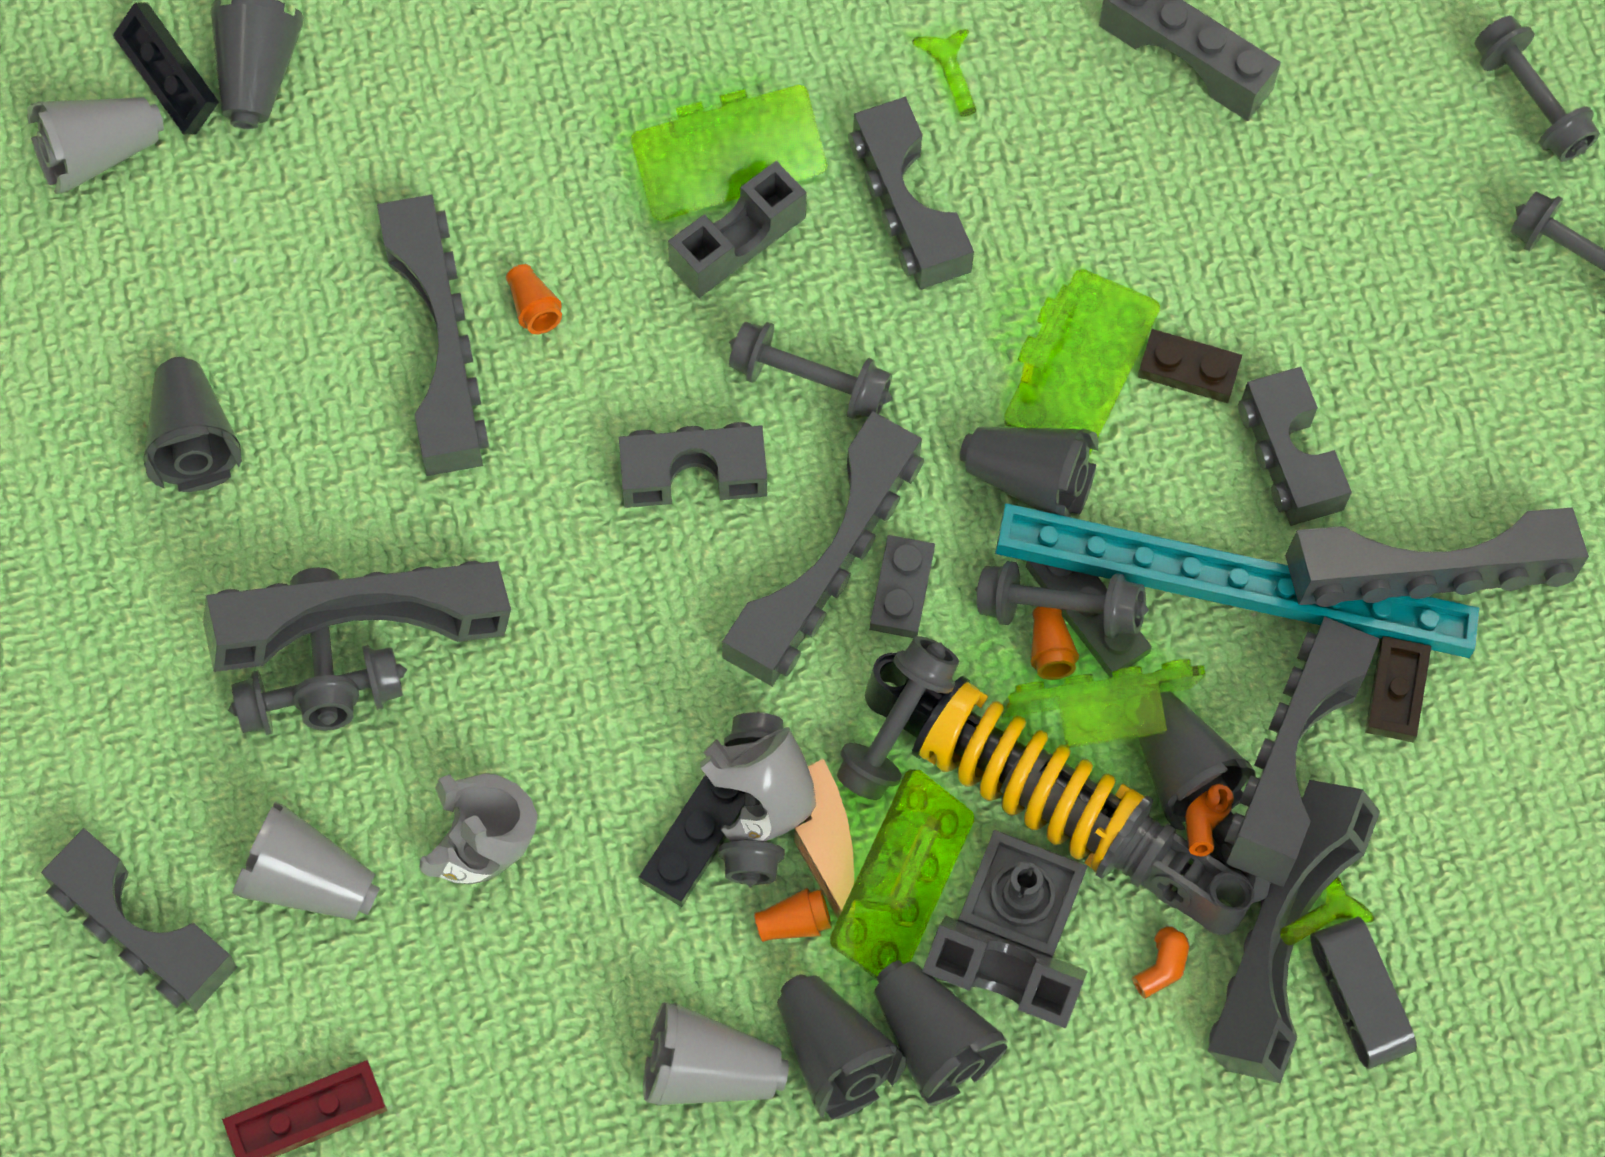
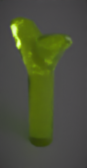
(945, 53)
(1336, 906)

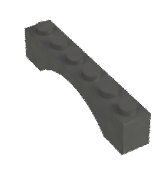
(445, 418)
(1344, 566)
(455, 601)
(773, 626)
(1276, 819)
(1256, 1024)

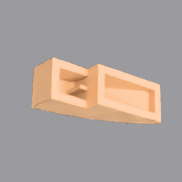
(827, 840)

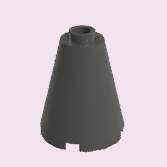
(252, 56)
(188, 430)
(1034, 464)
(1190, 761)
(936, 1032)
(836, 1047)

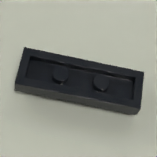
(165, 68)
(692, 841)

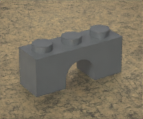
(713, 251)
(730, 453)
(1303, 483)
(987, 961)

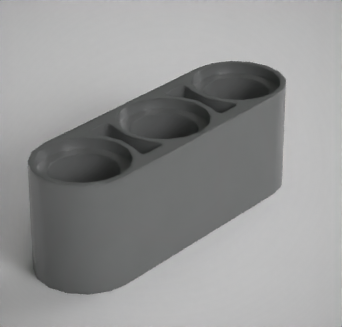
(1363, 992)

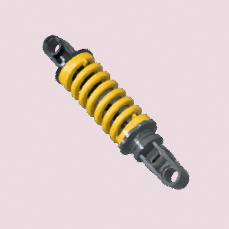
(1101, 824)

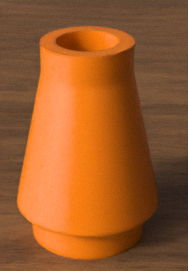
(534, 302)
(1052, 645)
(795, 917)

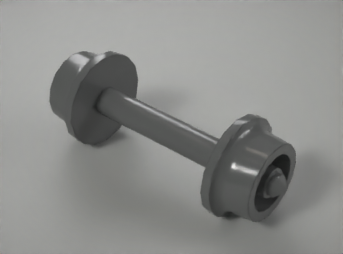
(1503, 44)
(1537, 220)
(753, 349)
(1001, 592)
(326, 698)
(254, 704)
(868, 769)
(749, 860)

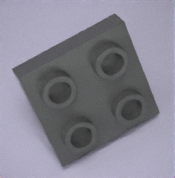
(1023, 893)

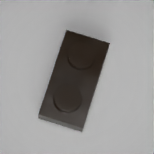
(1189, 366)
(1398, 689)

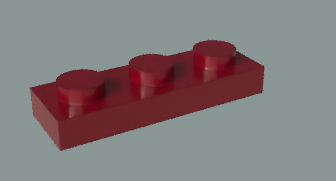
(306, 1113)

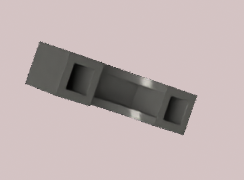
(1229, 65)
(930, 240)
(182, 960)

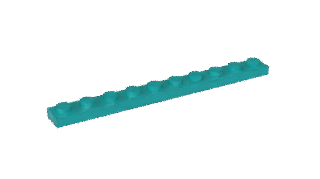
(1223, 578)

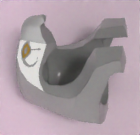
(773, 774)
(488, 829)

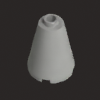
(90, 136)
(304, 870)
(708, 1061)

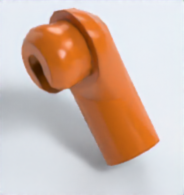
(1204, 816)
(1170, 962)

